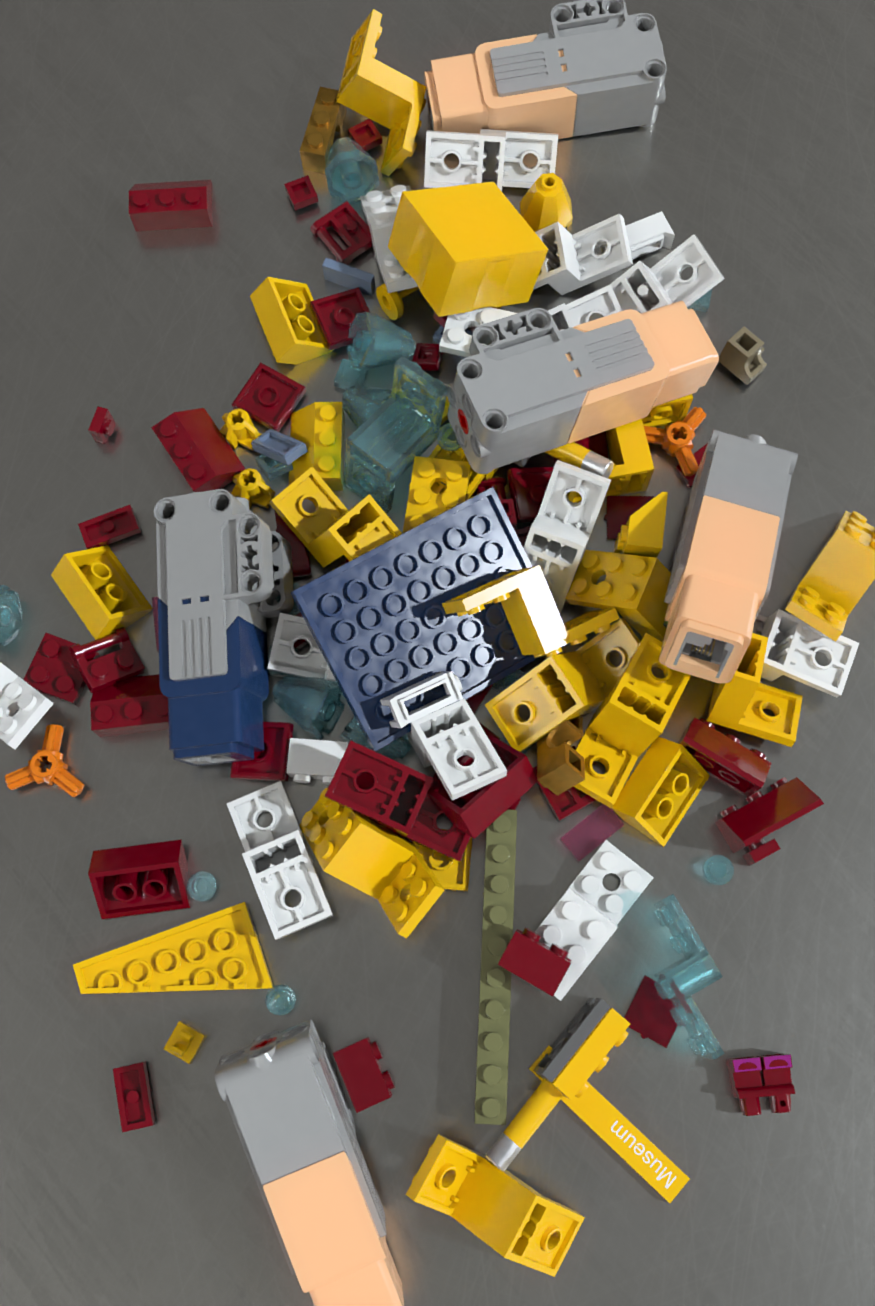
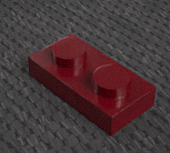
(109, 527)
(133, 1096)

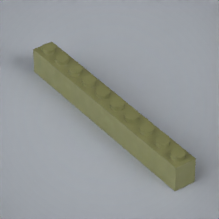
(495, 980)

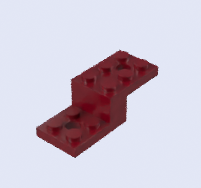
(395, 800)

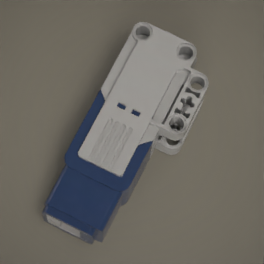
(212, 622)

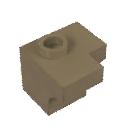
(743, 355)

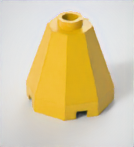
(546, 203)

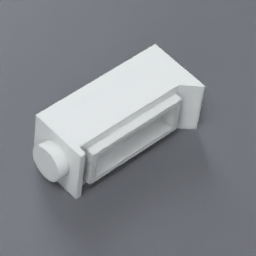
(648, 235)
(396, 701)

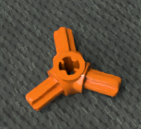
(682, 447)
(55, 775)

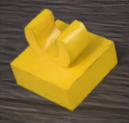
(185, 1042)

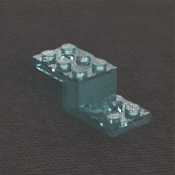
(687, 977)

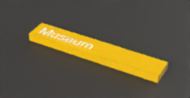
(625, 1139)

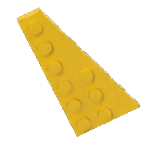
(196, 956)

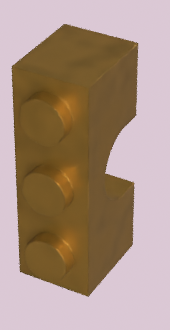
(324, 121)
(557, 762)

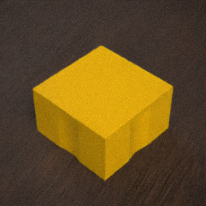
(466, 247)

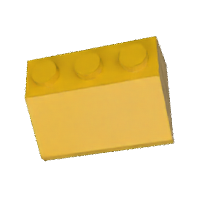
(288, 320)
(322, 430)
(644, 529)
(100, 590)
(660, 790)

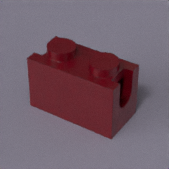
(535, 961)
(363, 1074)

